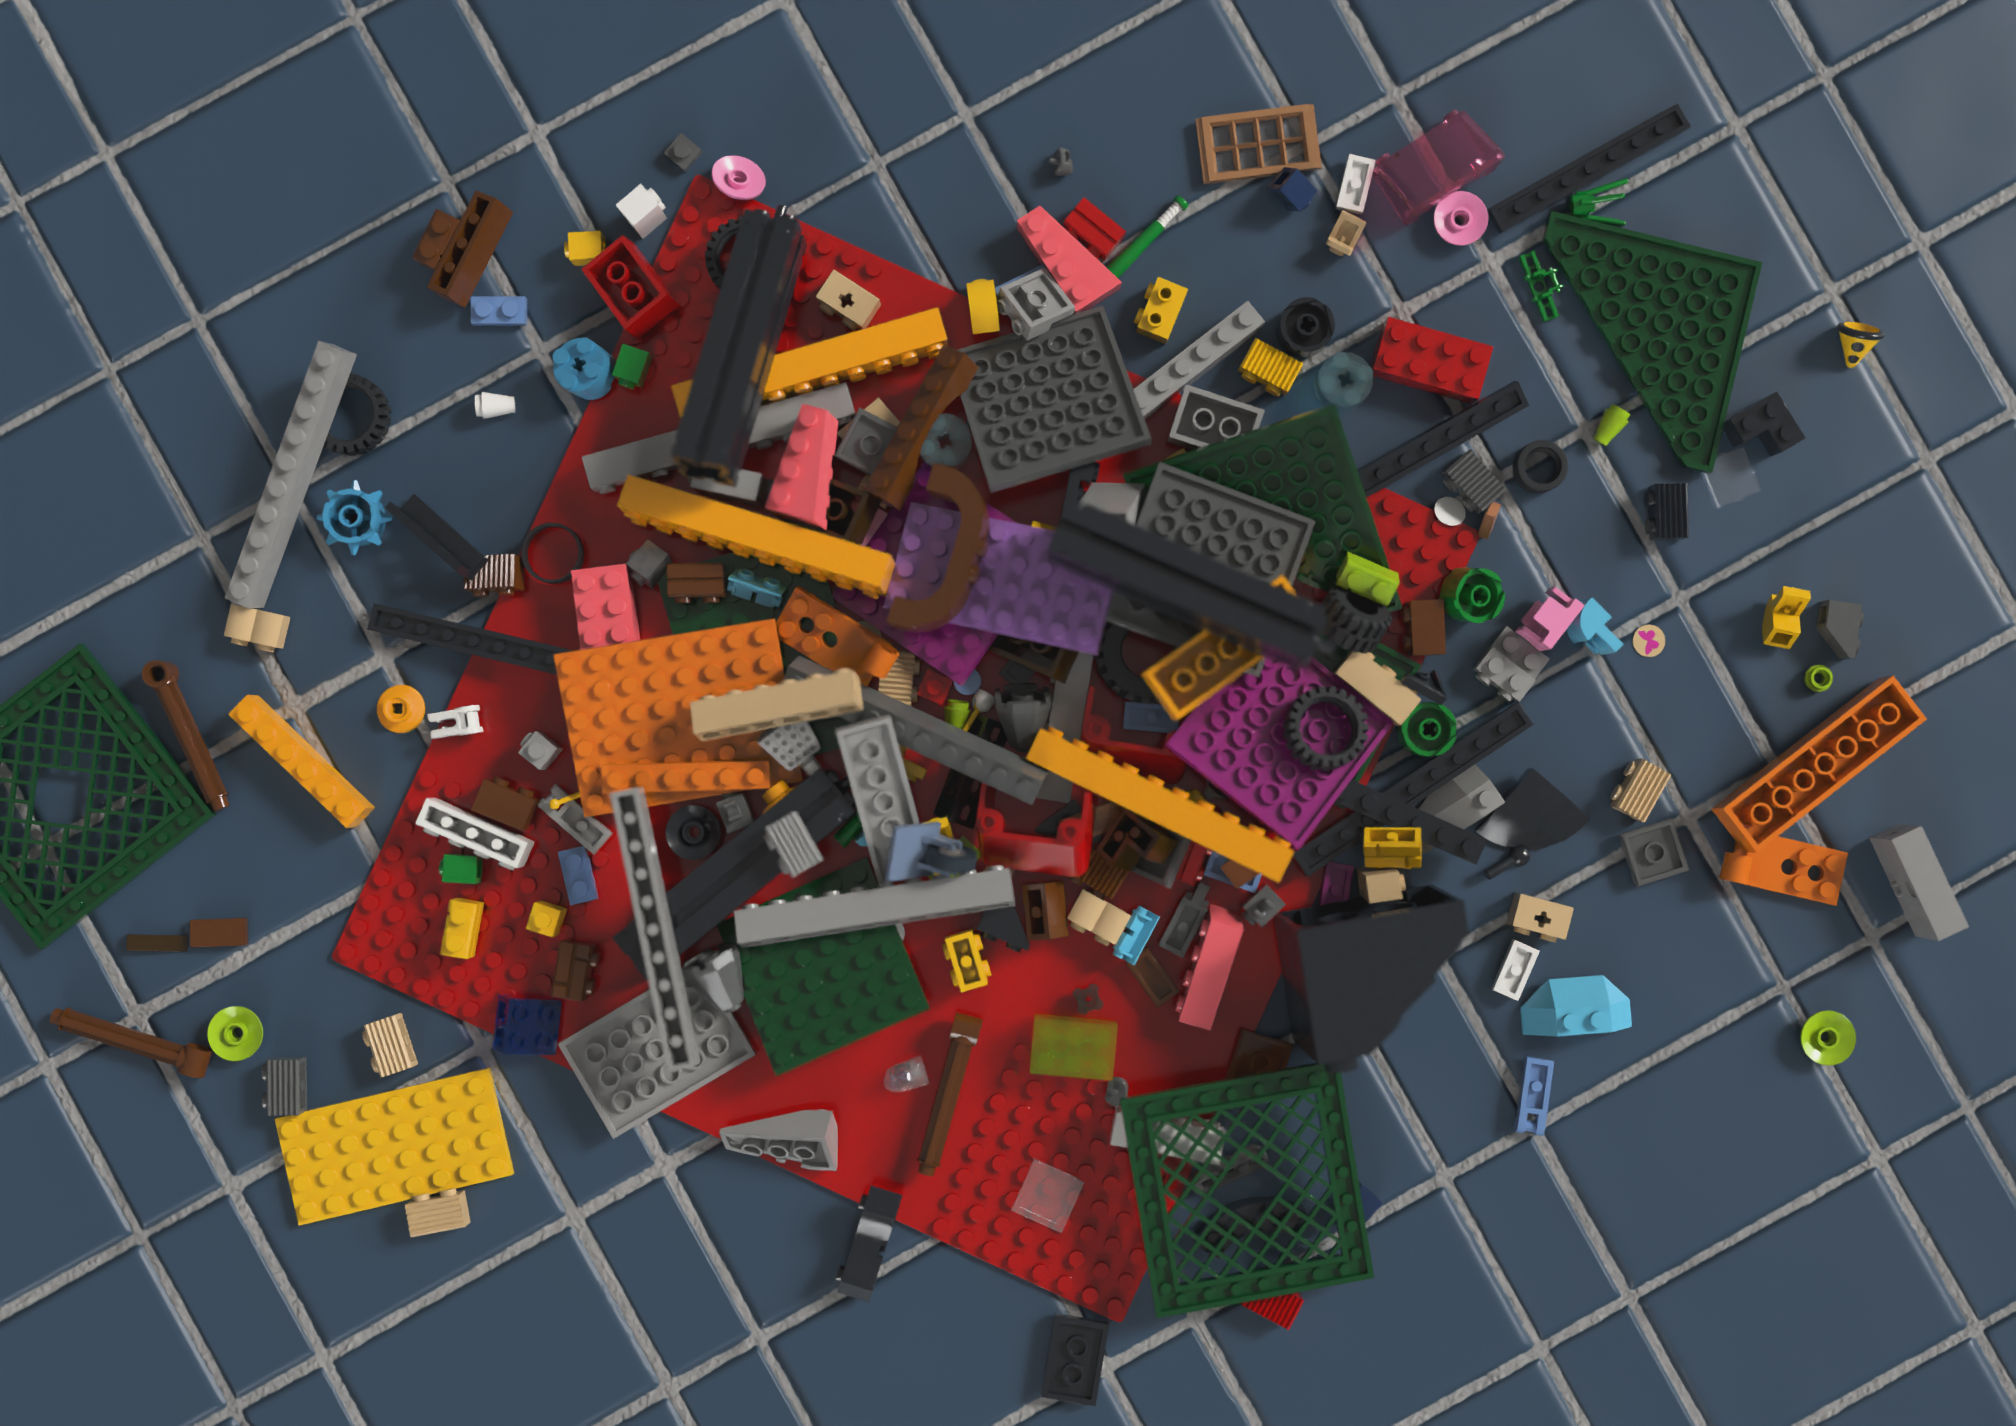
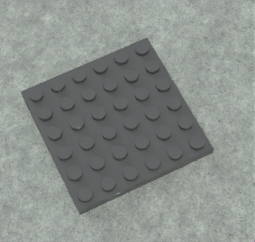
(1051, 401)
(1222, 526)

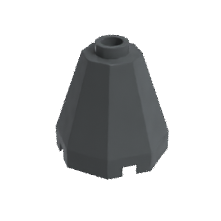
(1022, 713)
(717, 976)

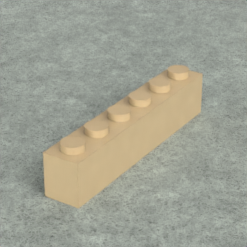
(776, 705)

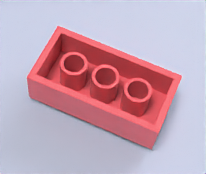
(605, 606)

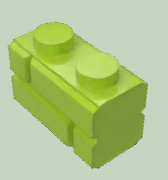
(1367, 579)

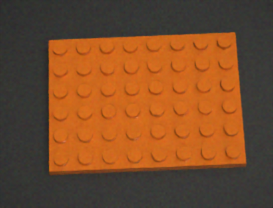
(636, 708)

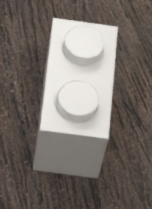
(642, 210)

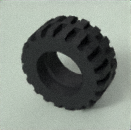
(1114, 670)

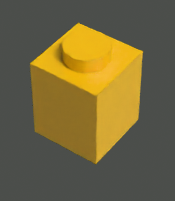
(584, 246)
(546, 918)

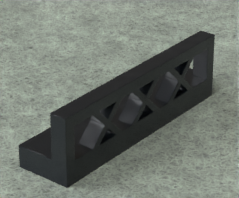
(439, 536)
(957, 787)

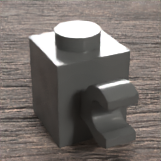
(735, 811)
(1261, 906)

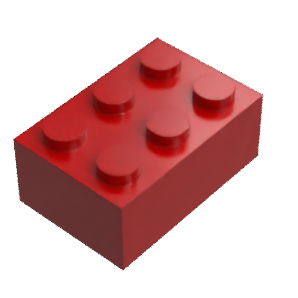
(630, 287)

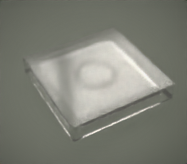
(1047, 1195)

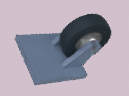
(921, 850)

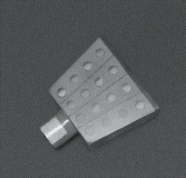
(792, 746)

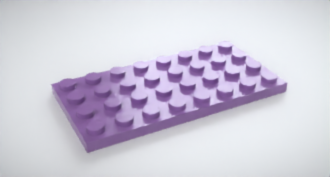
(1016, 585)

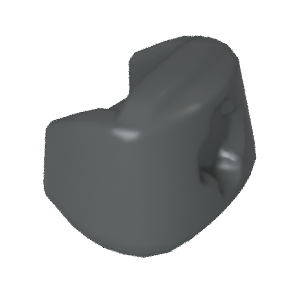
(1062, 162)
(1116, 1089)

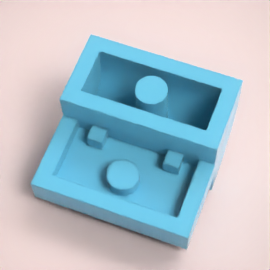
(1590, 627)

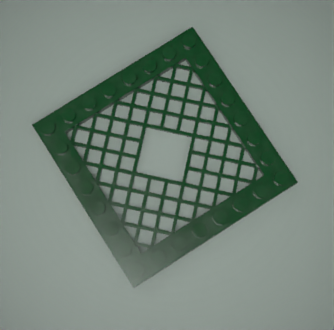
(189, 805)
(1276, 1279)

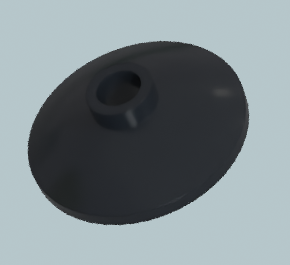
(679, 835)

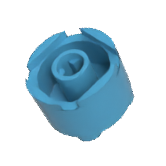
(584, 368)

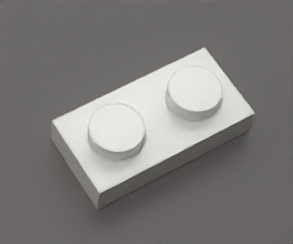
(1355, 184)
(1515, 969)

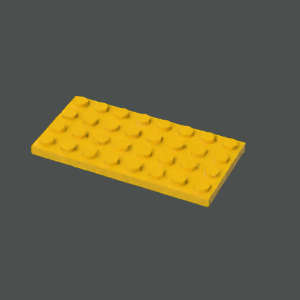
(394, 1146)

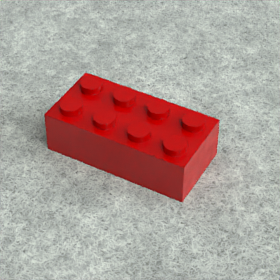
(1431, 360)

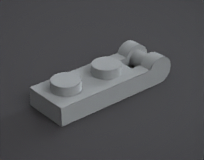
(586, 830)

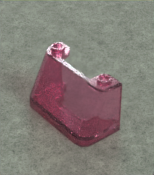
(1436, 165)

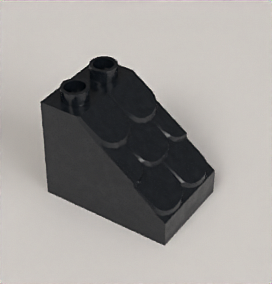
(1361, 967)

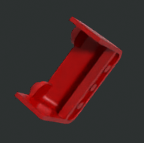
(1149, 760)
(1061, 856)

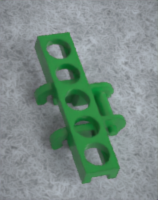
(1545, 293)

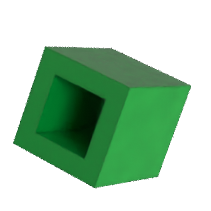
(632, 367)
(461, 868)

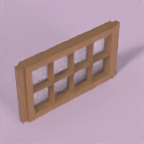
(1257, 143)

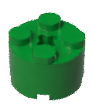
(1472, 594)
(1442, 730)

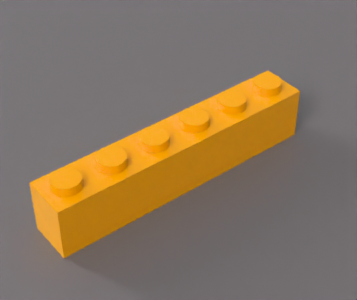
(301, 761)

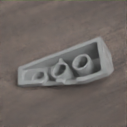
(1462, 800)
(795, 1136)

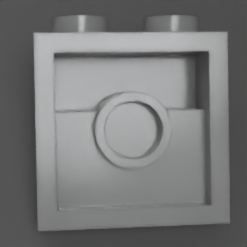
(1034, 303)
(1510, 665)

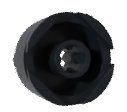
(1313, 315)

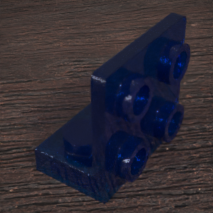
(526, 1026)

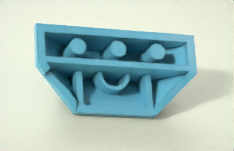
(1575, 1007)

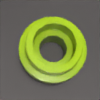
(1826, 678)

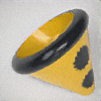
(1858, 340)

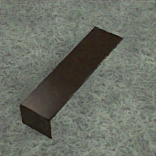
(156, 943)

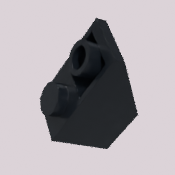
(1005, 925)

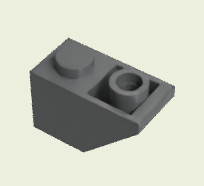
(1839, 626)

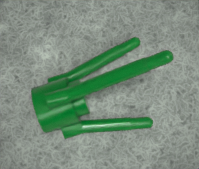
(1583, 203)

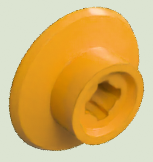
(412, 708)
(776, 793)

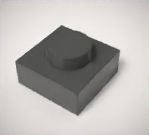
(683, 152)

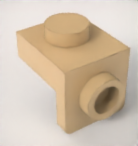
(1345, 233)

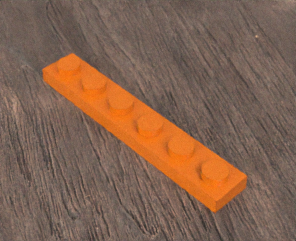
(687, 776)

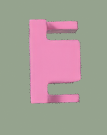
(1549, 620)

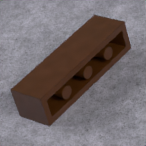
(470, 249)

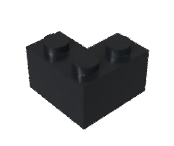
(1769, 421)

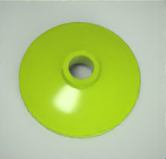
(223, 1036)
(1840, 1038)

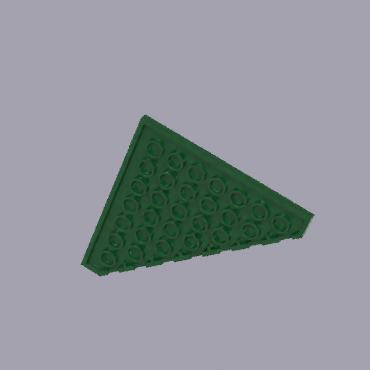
(1669, 319)
(1305, 470)

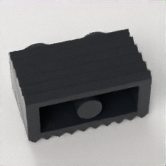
(1667, 511)

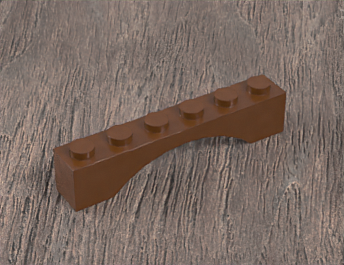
(896, 469)

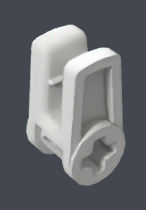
(466, 722)

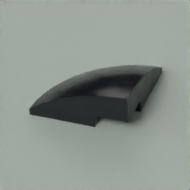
(1532, 815)

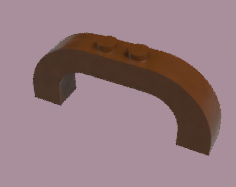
(964, 562)

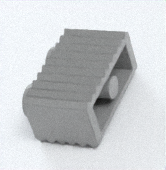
(793, 844)

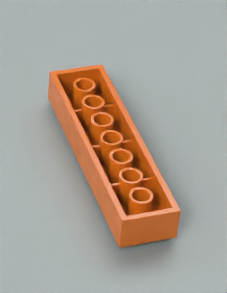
(1819, 764)

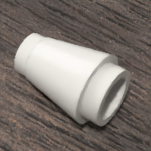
(493, 405)

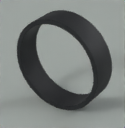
(525, 546)

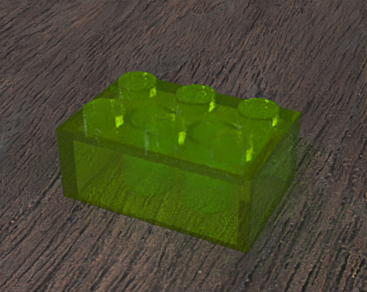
(1073, 1047)

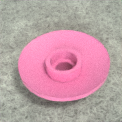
(738, 177)
(1470, 209)

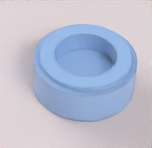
(971, 685)

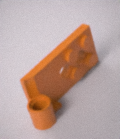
(855, 647)
(1765, 871)

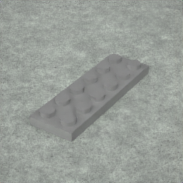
(877, 784)

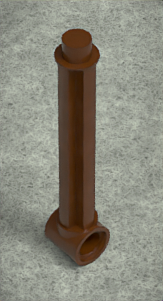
(187, 732)
(963, 1037)
(190, 1058)

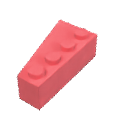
(1067, 260)
(806, 470)
(1210, 967)

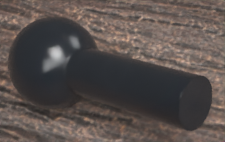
(1517, 856)

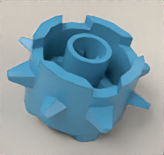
(348, 503)

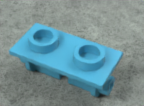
(745, 582)
(1136, 935)

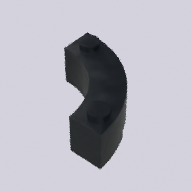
(1250, 1210)
(872, 1236)

